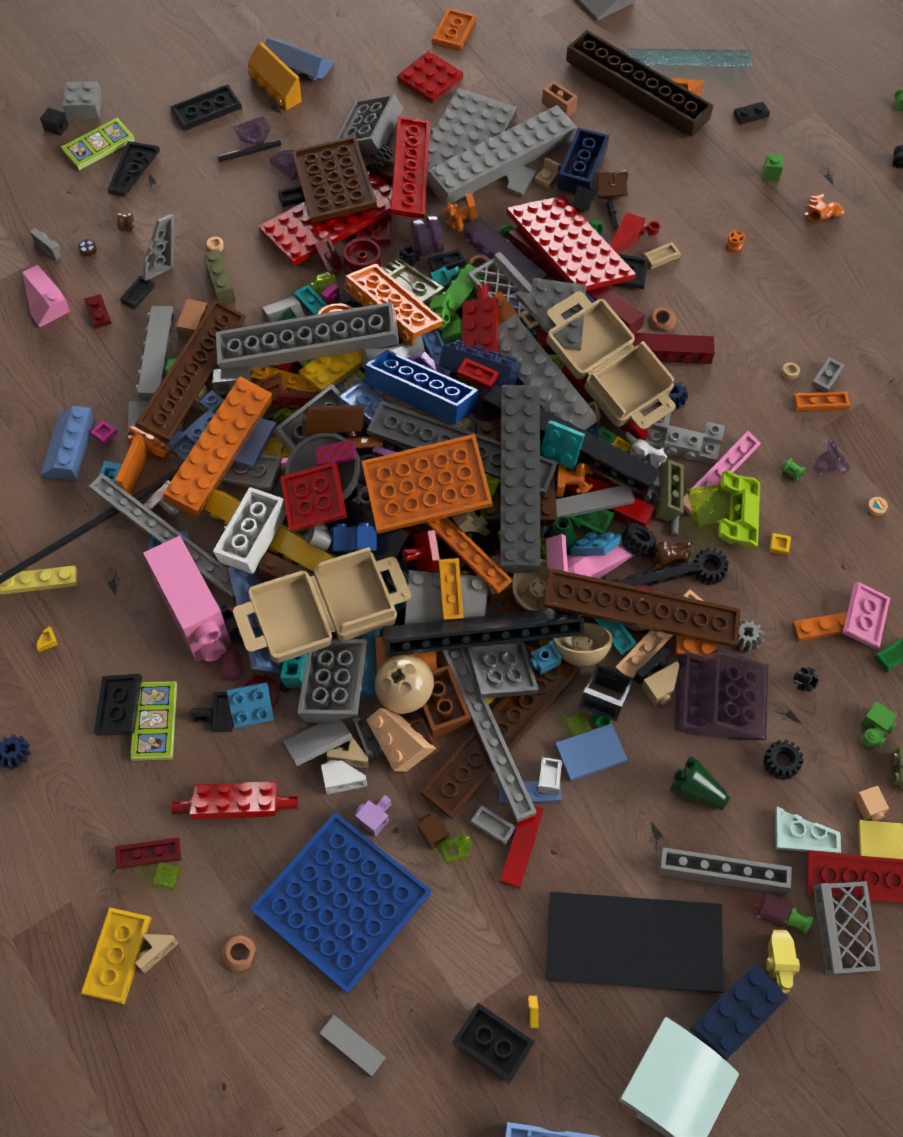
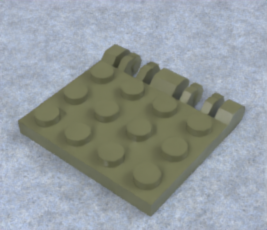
(413, 280)

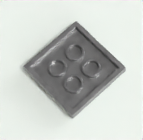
(502, 670)

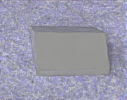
(274, 310)

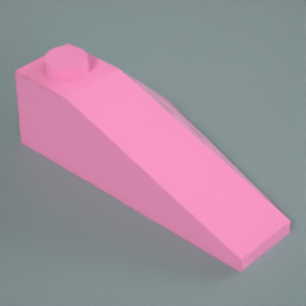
(43, 297)
(598, 565)

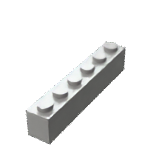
(156, 350)
(724, 871)

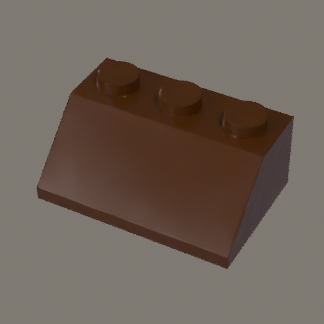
(333, 419)

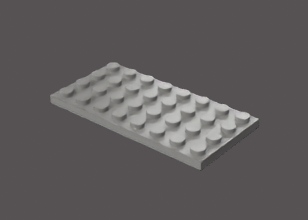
(465, 124)

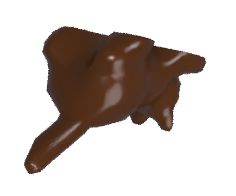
(664, 554)

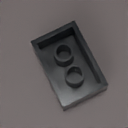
(493, 1043)

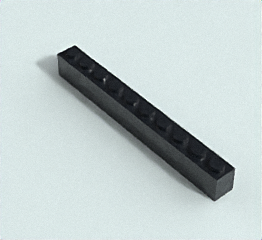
(594, 450)
(480, 631)

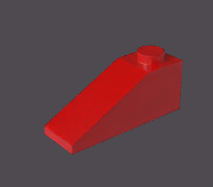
(628, 232)

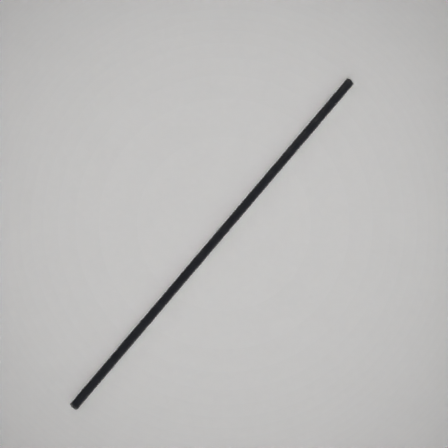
(93, 523)

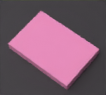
(866, 615)

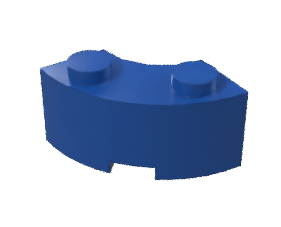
(352, 539)

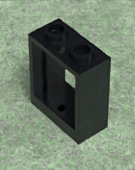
(601, 703)

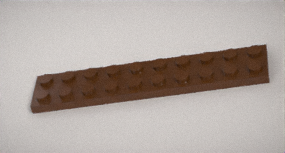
(187, 374)
(642, 607)
(515, 717)

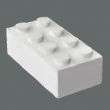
(250, 530)

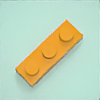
(450, 588)

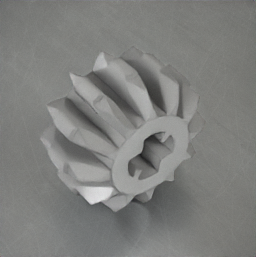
(754, 636)

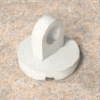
(157, 497)

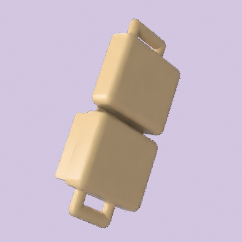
(621, 376)
(302, 610)

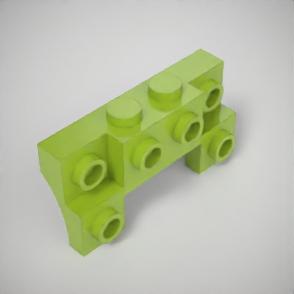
(744, 510)

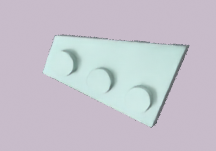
(800, 835)

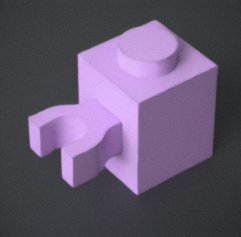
(373, 816)

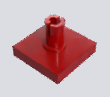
(424, 551)

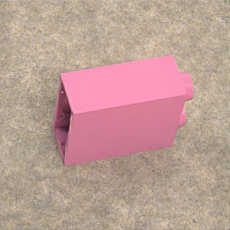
(188, 600)

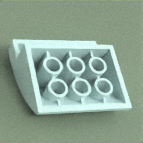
(679, 1084)

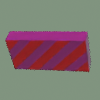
(337, 452)

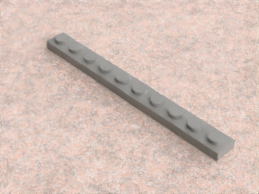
(161, 530)
(491, 737)

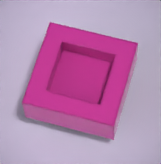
(331, 294)
(103, 432)

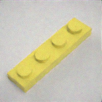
(40, 580)

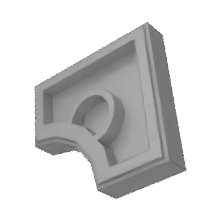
(520, 180)

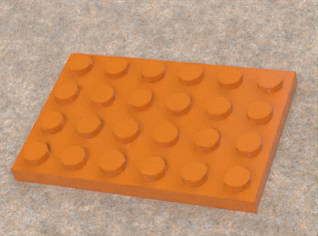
(426, 483)

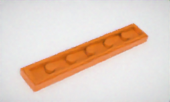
(470, 554)

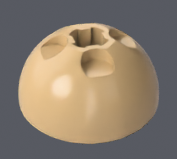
(525, 583)
(586, 648)
(408, 691)

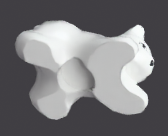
(641, 449)

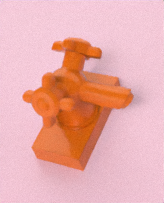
(461, 213)
(572, 477)

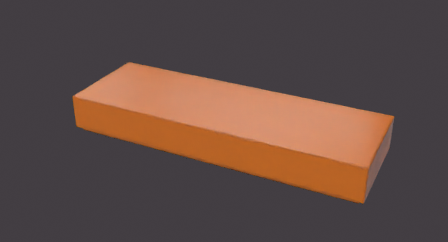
(821, 401)

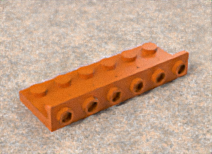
(376, 286)

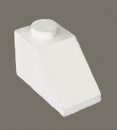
(341, 777)

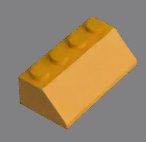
(274, 77)

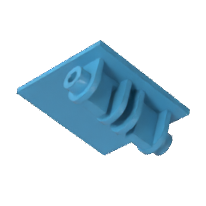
(250, 705)

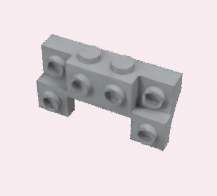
(686, 443)

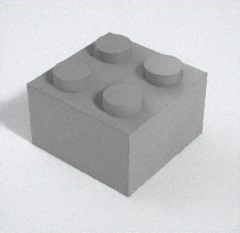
(82, 100)

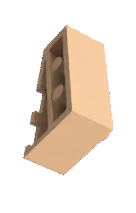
(398, 740)

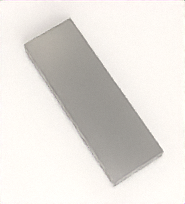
(353, 1045)

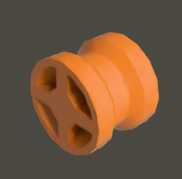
(735, 240)

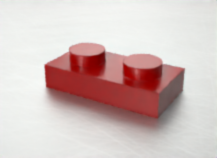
(477, 374)

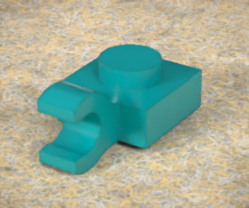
(443, 276)

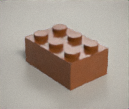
(446, 708)

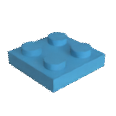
(596, 544)

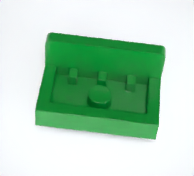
(596, 521)

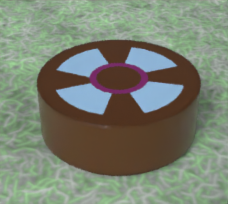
(87, 247)

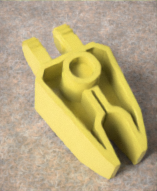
(782, 959)

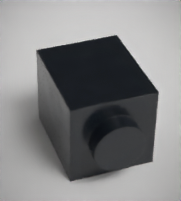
(54, 121)
(583, 198)

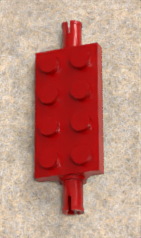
(481, 321)
(234, 801)

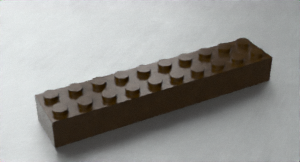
(639, 83)

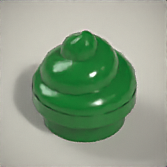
(597, 226)
(504, 231)
(600, 720)

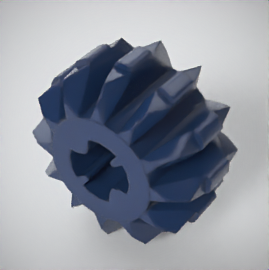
(678, 395)
(19, 748)

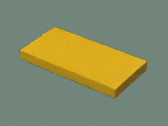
(116, 955)

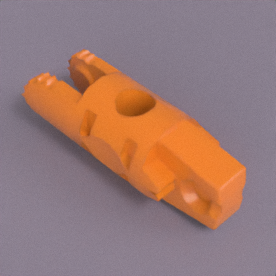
(152, 443)

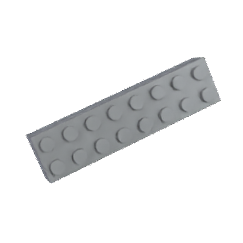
(537, 368)

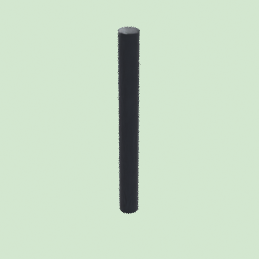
(249, 150)

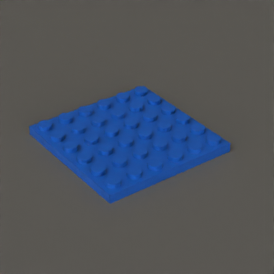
(341, 902)

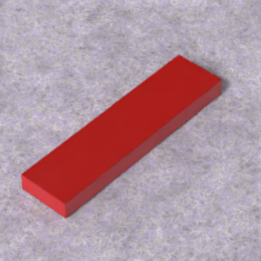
(521, 849)

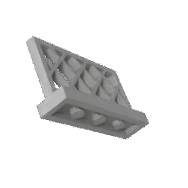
(506, 271)
(828, 928)

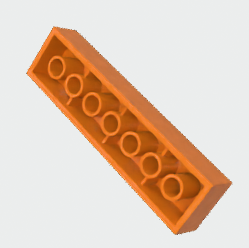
(217, 447)

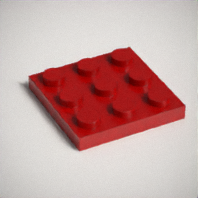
(430, 76)
(313, 497)

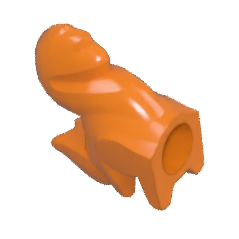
(819, 210)

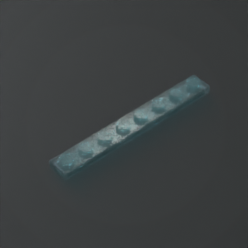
(693, 57)

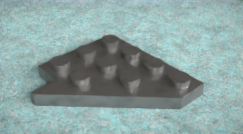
(546, 295)

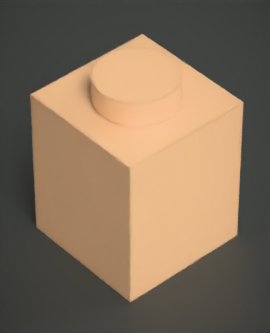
(871, 804)

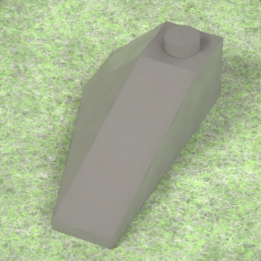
(160, 249)

